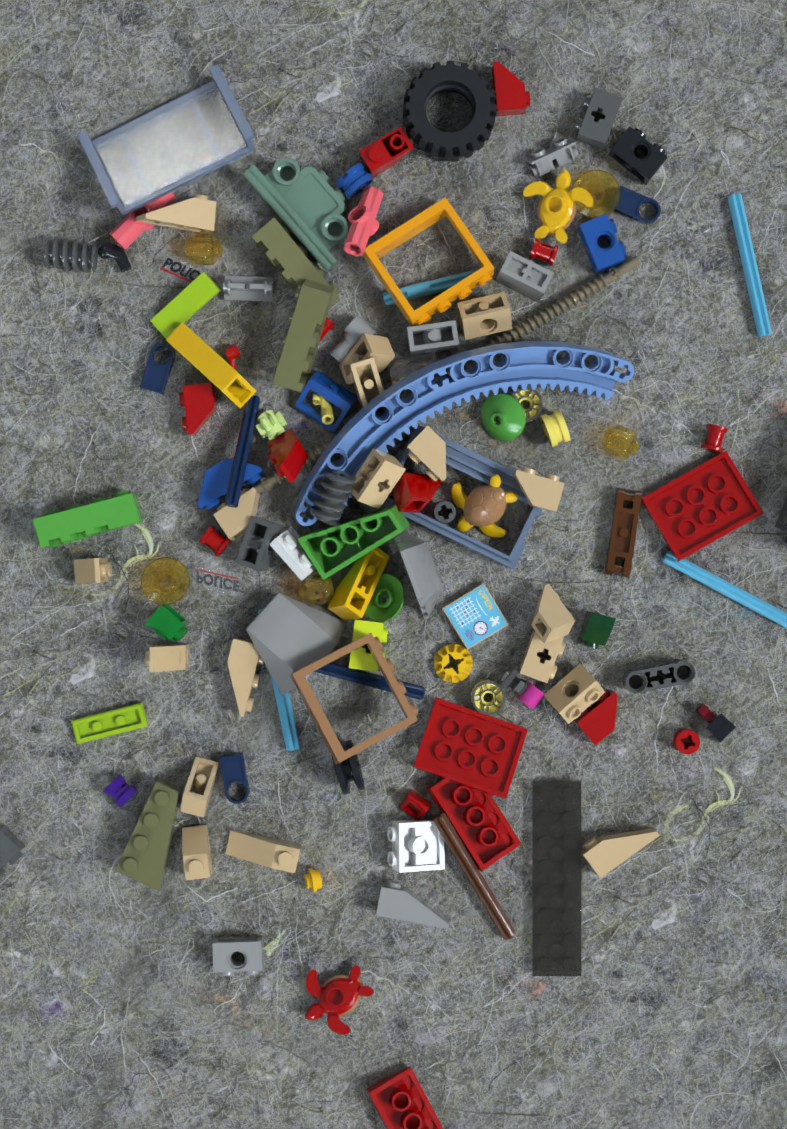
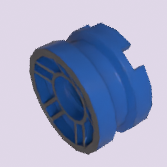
(354, 180)

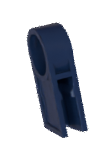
(630, 203)
(156, 375)
(234, 770)

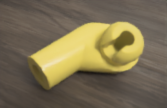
(326, 408)

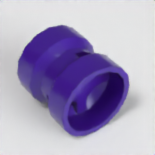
(124, 794)

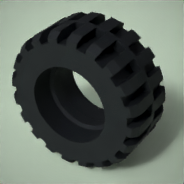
(449, 79)

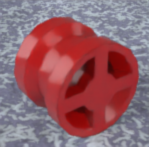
(681, 739)

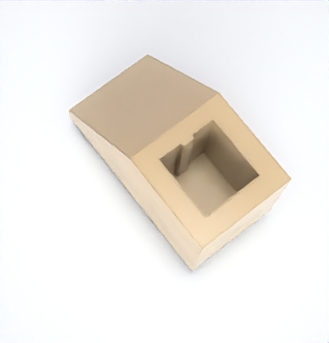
(431, 452)
(540, 491)
(236, 520)
(92, 570)
(551, 616)

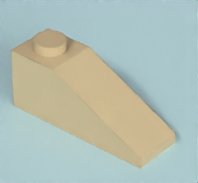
(190, 215)
(612, 850)
(264, 851)

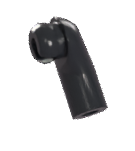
(115, 252)

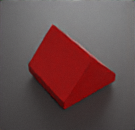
(414, 805)

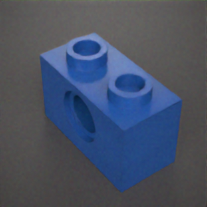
(601, 258)

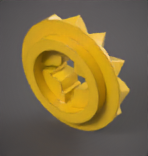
(442, 659)

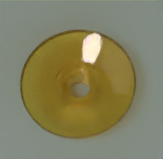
(603, 184)
(159, 571)

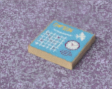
(475, 616)

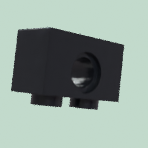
(644, 168)

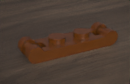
(623, 532)

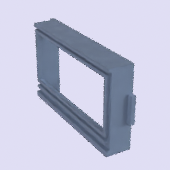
(482, 470)

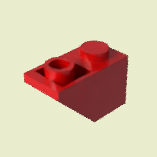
(386, 151)
(199, 406)
(287, 454)
(414, 492)
(600, 718)

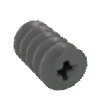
(71, 255)
(333, 497)

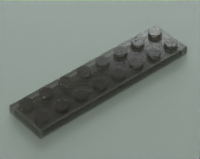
(556, 878)

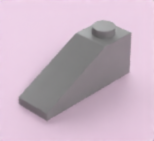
(402, 904)

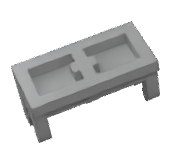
(524, 276)

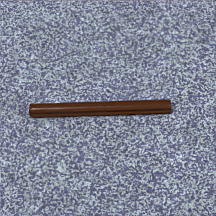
(474, 875)

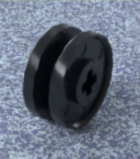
(349, 771)

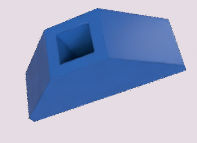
(217, 479)

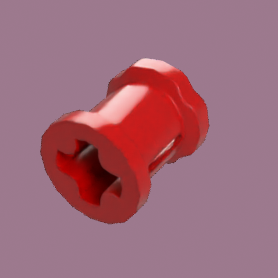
(544, 252)
(714, 438)
(214, 541)

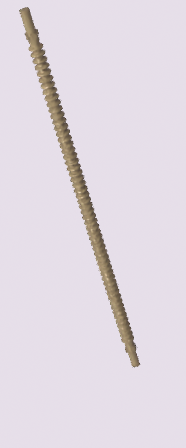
(524, 328)

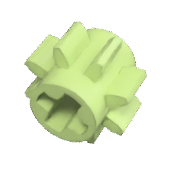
(271, 424)

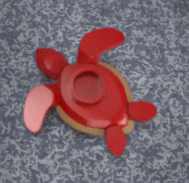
(336, 998)

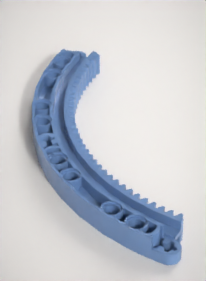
(522, 365)

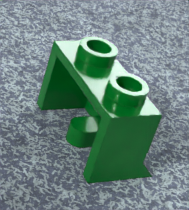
(168, 623)

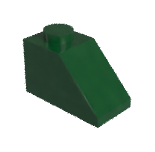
(596, 629)

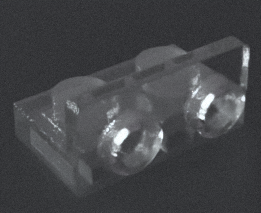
(404, 367)

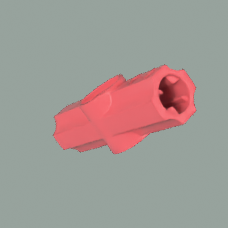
(363, 221)
(129, 230)

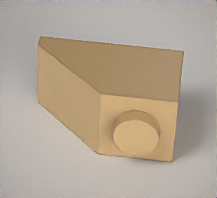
(367, 347)
(366, 380)
(199, 787)
(196, 852)

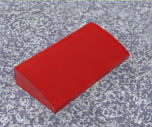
(475, 821)
(403, 1102)

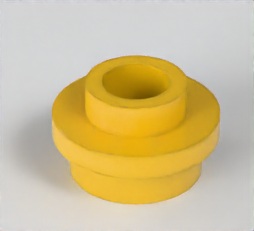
(313, 879)

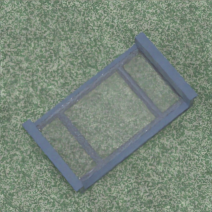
(170, 145)

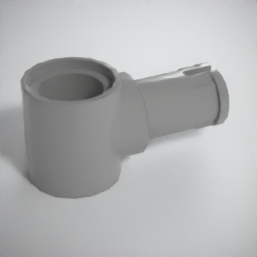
(353, 333)

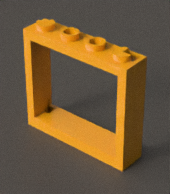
(409, 230)

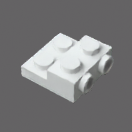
(415, 846)

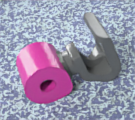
(525, 691)

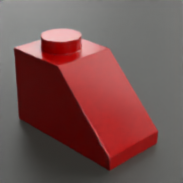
(509, 92)

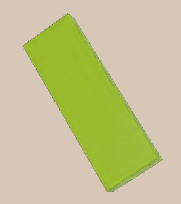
(185, 304)
(109, 723)

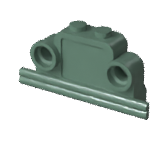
(304, 206)

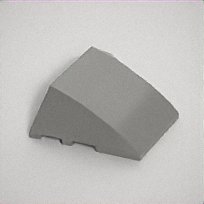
(420, 570)
(292, 637)

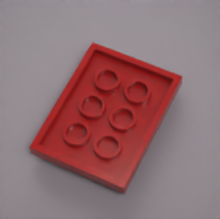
(702, 506)
(470, 748)

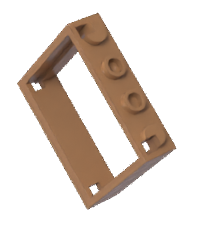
(319, 716)

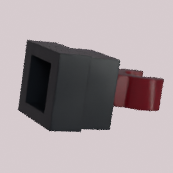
(718, 726)

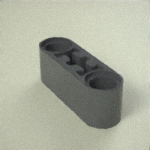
(664, 681)

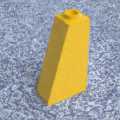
(211, 365)

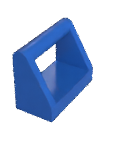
(332, 392)

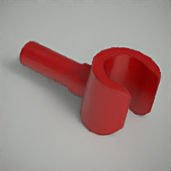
(232, 352)

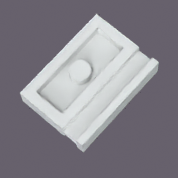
(292, 553)

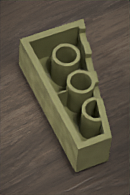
(288, 258)
(303, 335)
(151, 839)

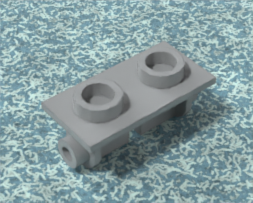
(543, 158)
(248, 288)

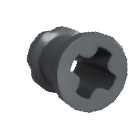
(448, 505)

